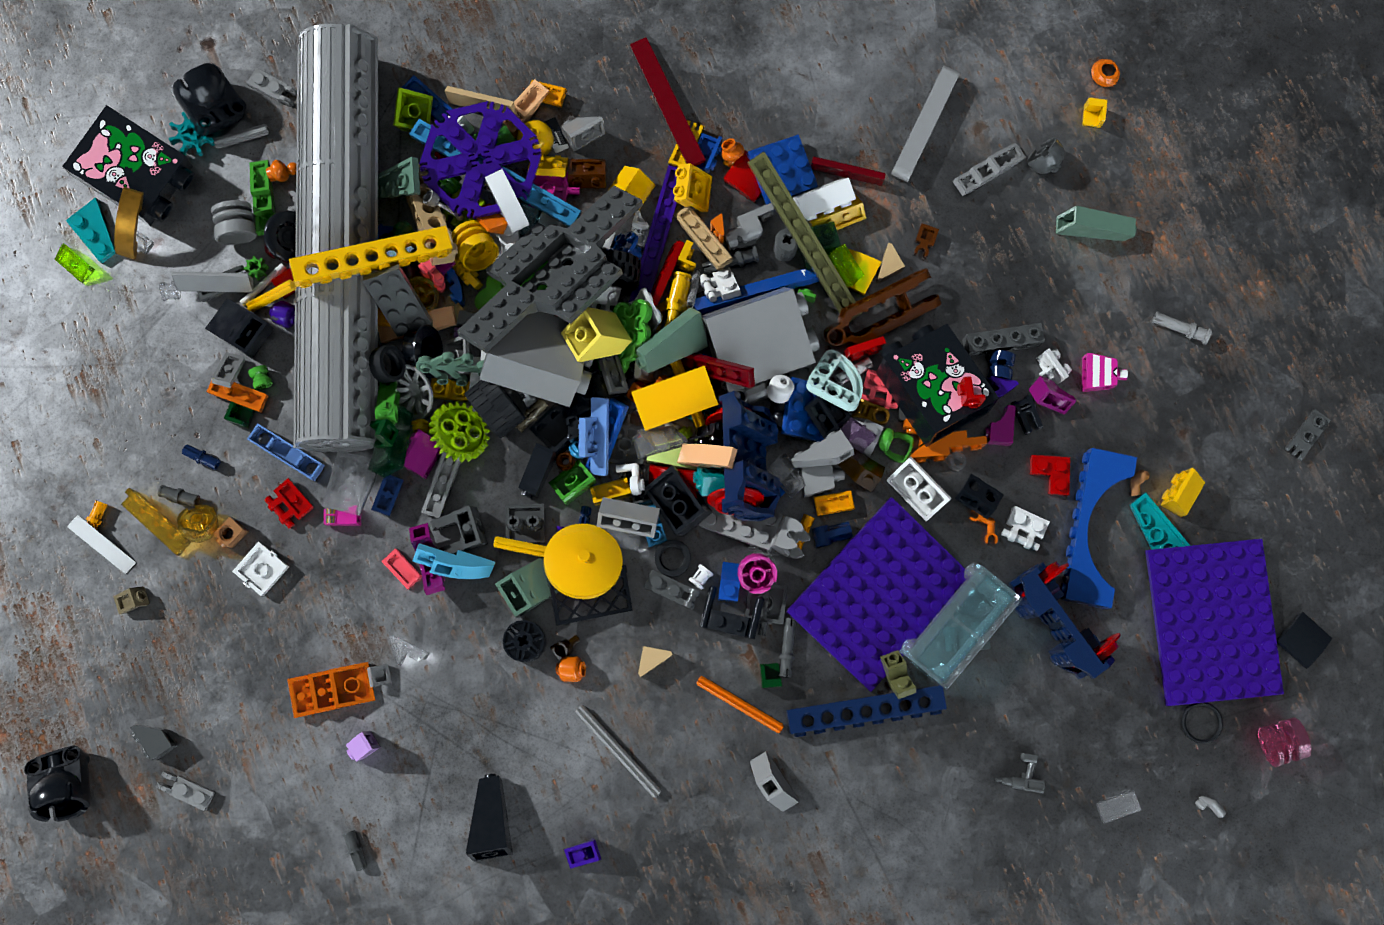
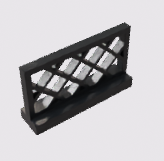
(625, 587)

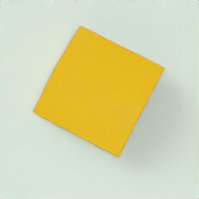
(869, 268)

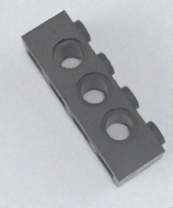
(1004, 339)

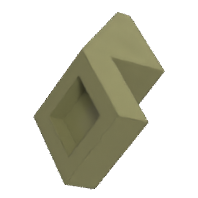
(897, 676)

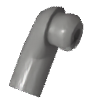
(1204, 801)

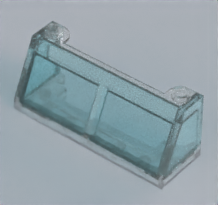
(961, 626)

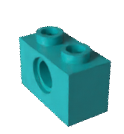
(708, 480)

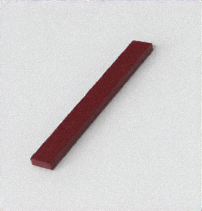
(667, 102)

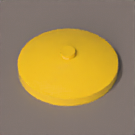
(583, 561)

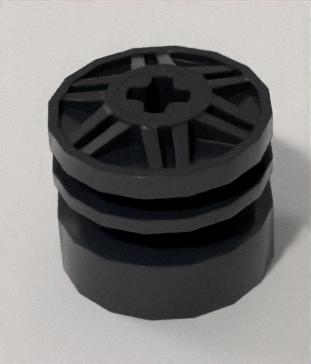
(535, 636)

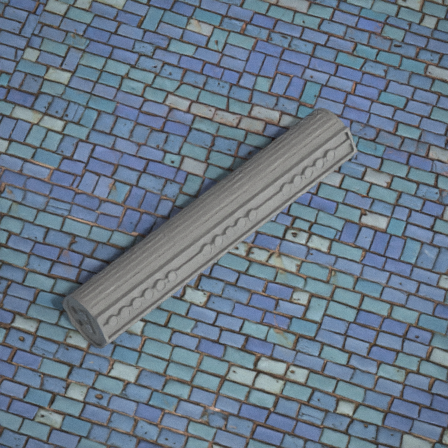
(336, 210)

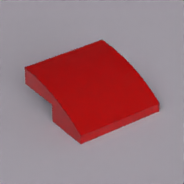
(743, 179)

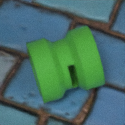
(260, 377)

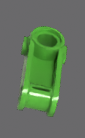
(387, 402)

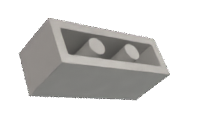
(628, 517)

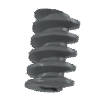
(785, 246)

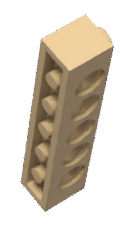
(428, 218)

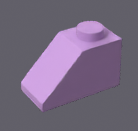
(362, 746)

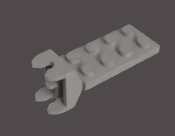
(772, 533)

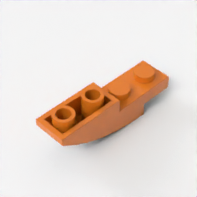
(941, 449)

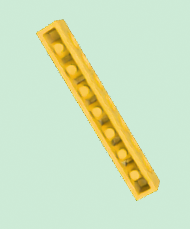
(438, 236)

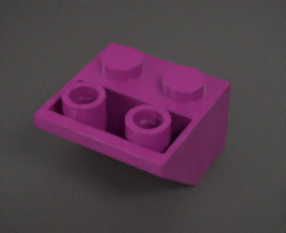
(421, 454)

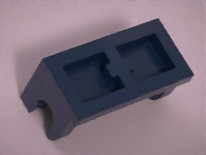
(387, 495)

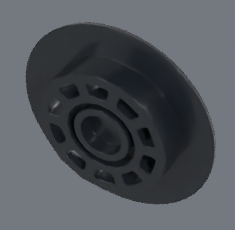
(285, 236)

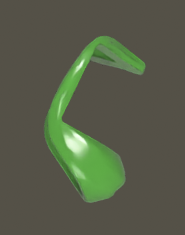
(885, 440)

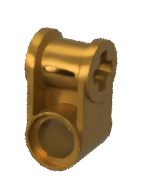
(870, 411)

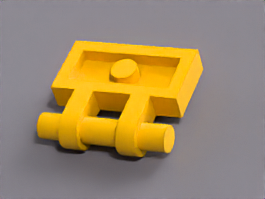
(552, 166)

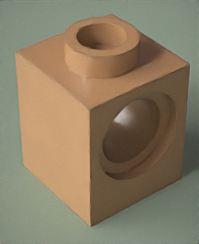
(239, 532)

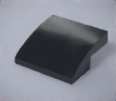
(826, 415)
(1304, 640)

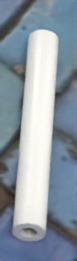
(263, 284)

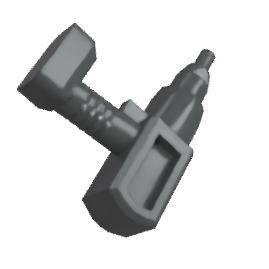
(1027, 782)

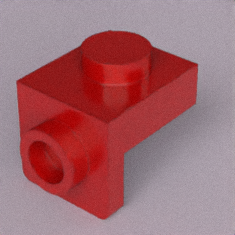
(966, 391)

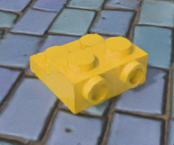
(692, 187)

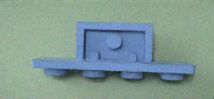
(595, 436)

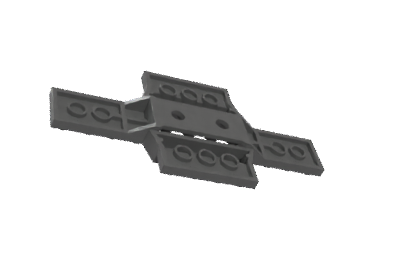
(569, 287)

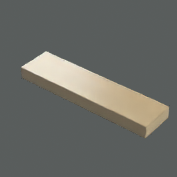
(465, 98)
(703, 238)

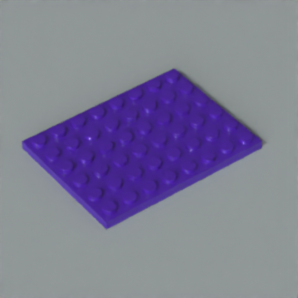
(878, 592)
(1214, 622)

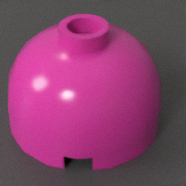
(757, 573)

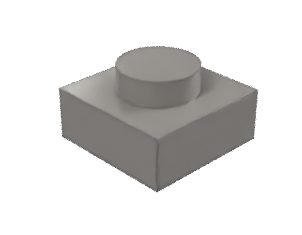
(379, 675)

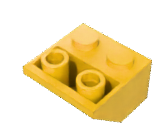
(1183, 492)

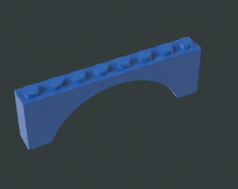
(1082, 580)

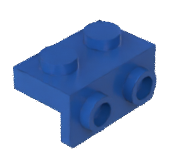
(710, 148)

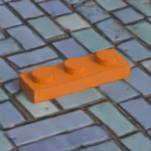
(241, 395)

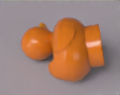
(731, 151)
(279, 171)

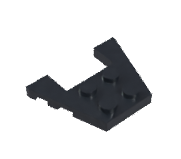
(582, 403)

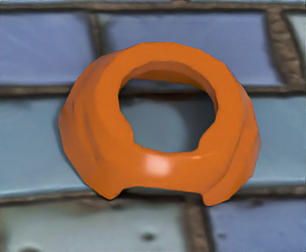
(1100, 78)

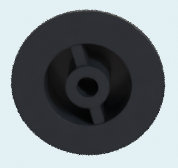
(423, 343)

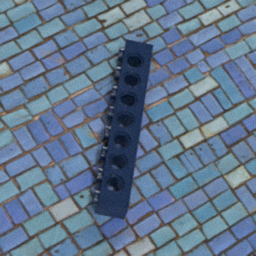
(795, 716)

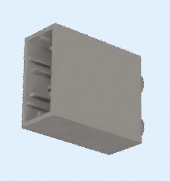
(762, 335)
(537, 361)

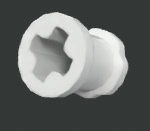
(701, 577)

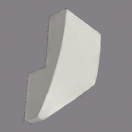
(641, 228)

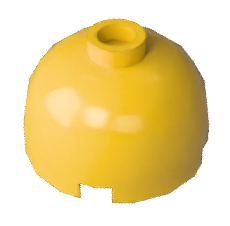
(543, 133)

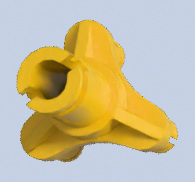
(677, 299)

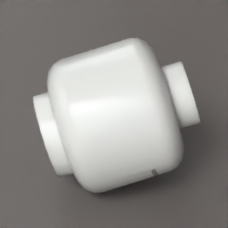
(780, 389)

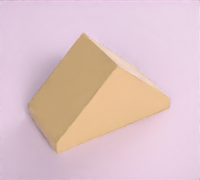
(890, 265)
(651, 658)

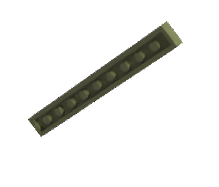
(801, 232)

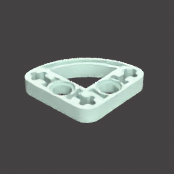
(823, 381)

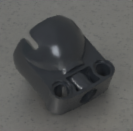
(208, 99)
(60, 783)

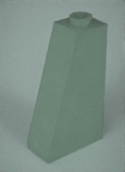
(1095, 224)
(675, 341)

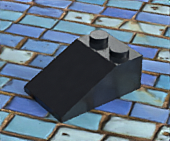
(678, 501)

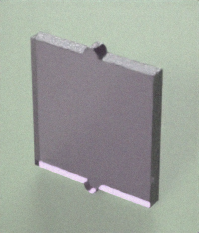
(858, 435)

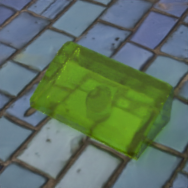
(74, 263)
(845, 265)

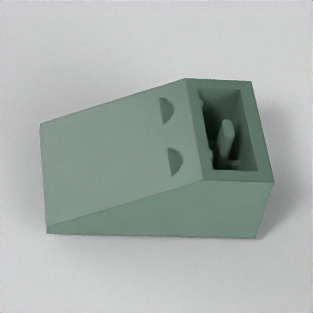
(525, 588)

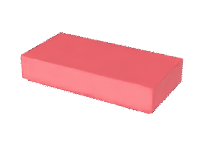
(402, 568)

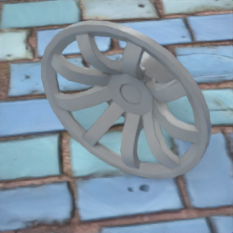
(416, 389)

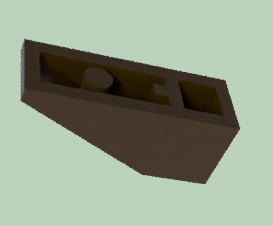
(863, 470)

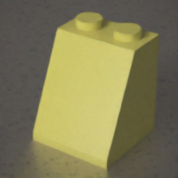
(596, 335)

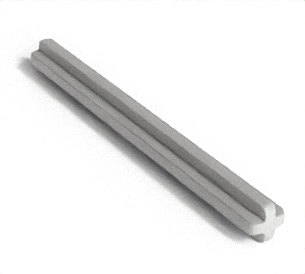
(618, 751)

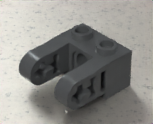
(469, 526)

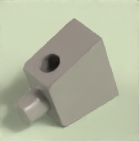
(820, 479)

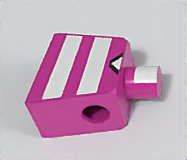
(1100, 372)

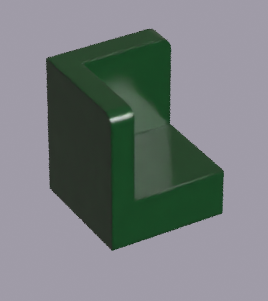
(239, 415)
(385, 433)
(770, 675)

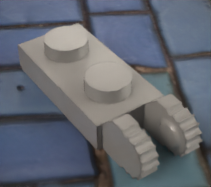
(271, 87)
(187, 791)

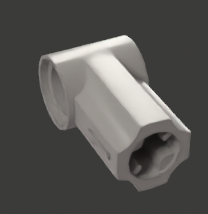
(754, 393)

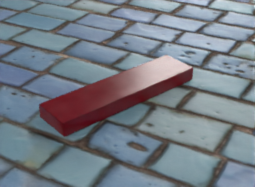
(847, 171)

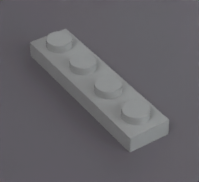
(441, 486)

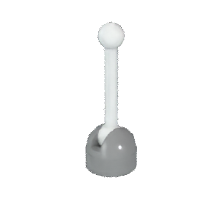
(432, 199)

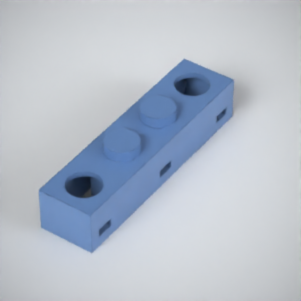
(285, 452)

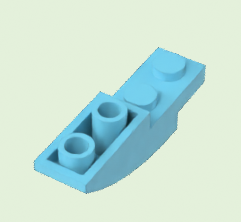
(458, 566)

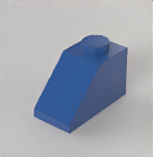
(729, 582)

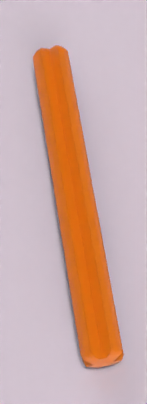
(740, 704)

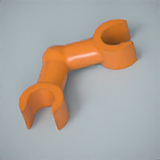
(990, 527)

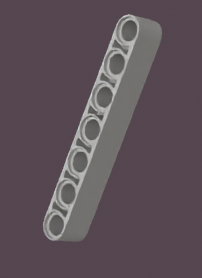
(925, 123)

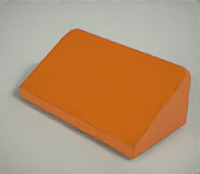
(493, 223)
(717, 228)

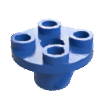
(627, 243)

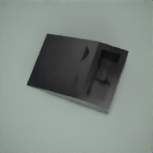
(239, 328)

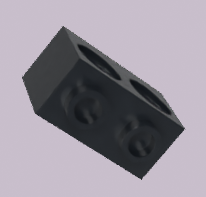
(979, 496)

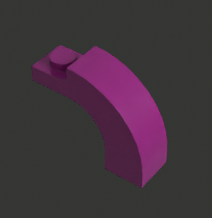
(423, 535)

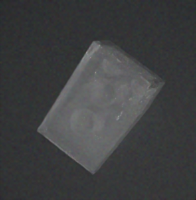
(349, 483)

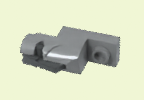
(748, 228)

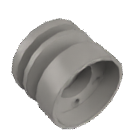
(233, 222)

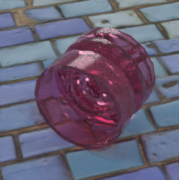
(1284, 742)

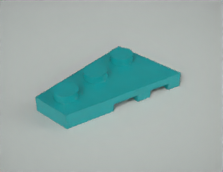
(92, 230)

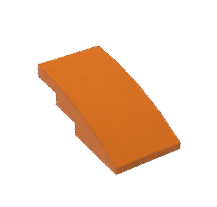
(330, 690)

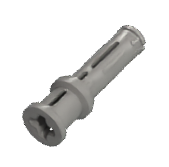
(1190, 330)

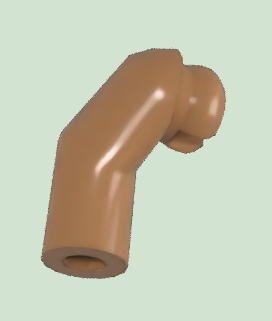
(1135, 482)

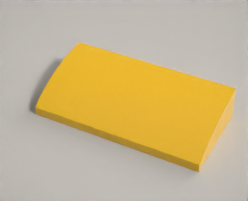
(674, 398)

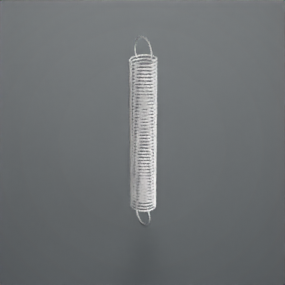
(693, 289)

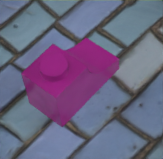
(1051, 395)
(1002, 431)

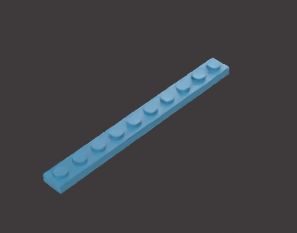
(538, 197)

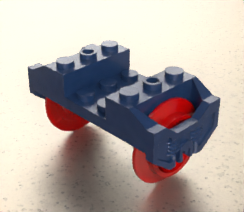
(748, 482)
(1077, 651)

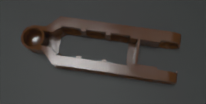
(840, 332)

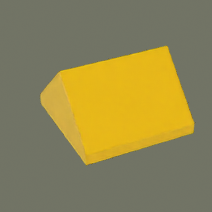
(634, 182)

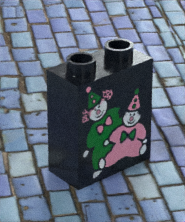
(123, 155)
(926, 379)

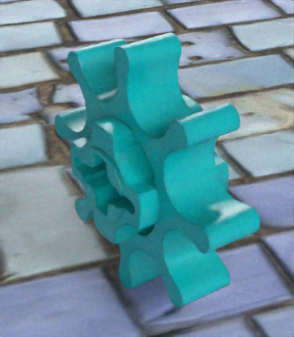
(184, 136)

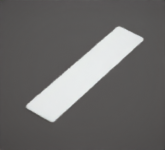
(101, 544)

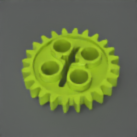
(458, 431)

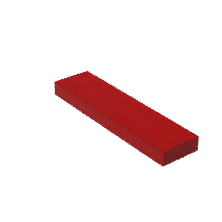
(666, 271)

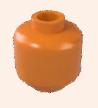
(571, 669)

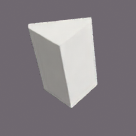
(918, 489)

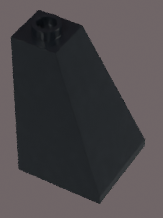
(489, 826)

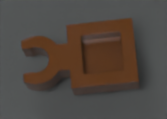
(926, 238)

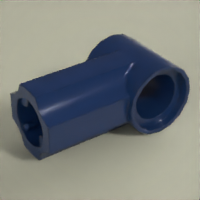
(826, 535)

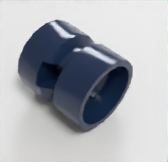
(998, 359)

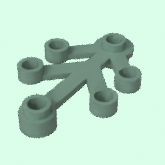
(450, 365)

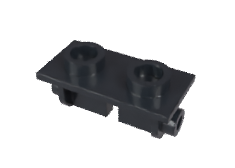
(709, 433)

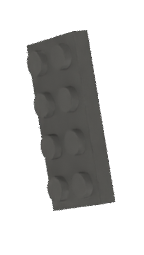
(397, 300)

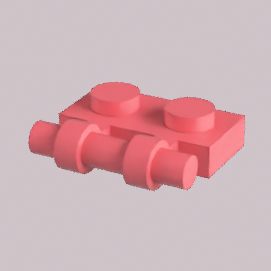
(431, 273)
(874, 384)

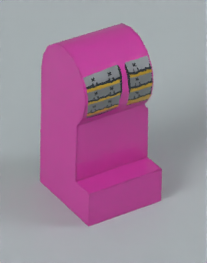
(339, 518)

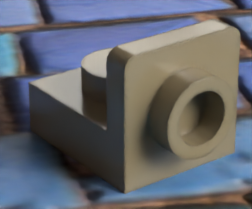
(131, 599)

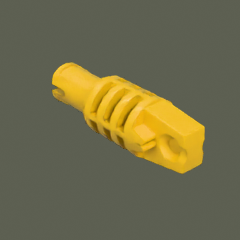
(467, 276)

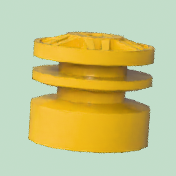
(475, 245)

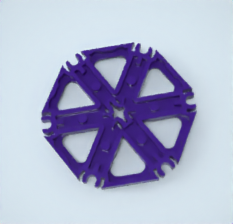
(476, 172)

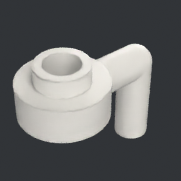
(637, 484)

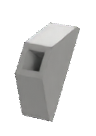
(772, 782)

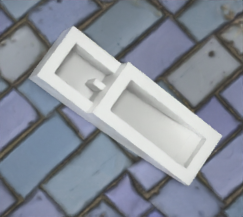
(507, 201)

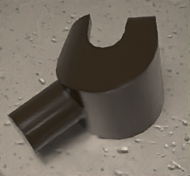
(564, 647)

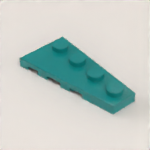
(1155, 525)

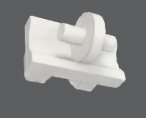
(1052, 367)

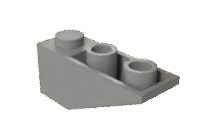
(827, 452)

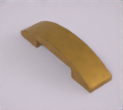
(126, 222)

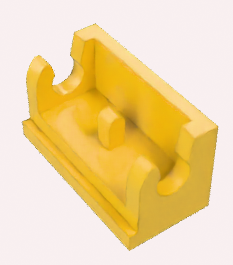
(614, 490)

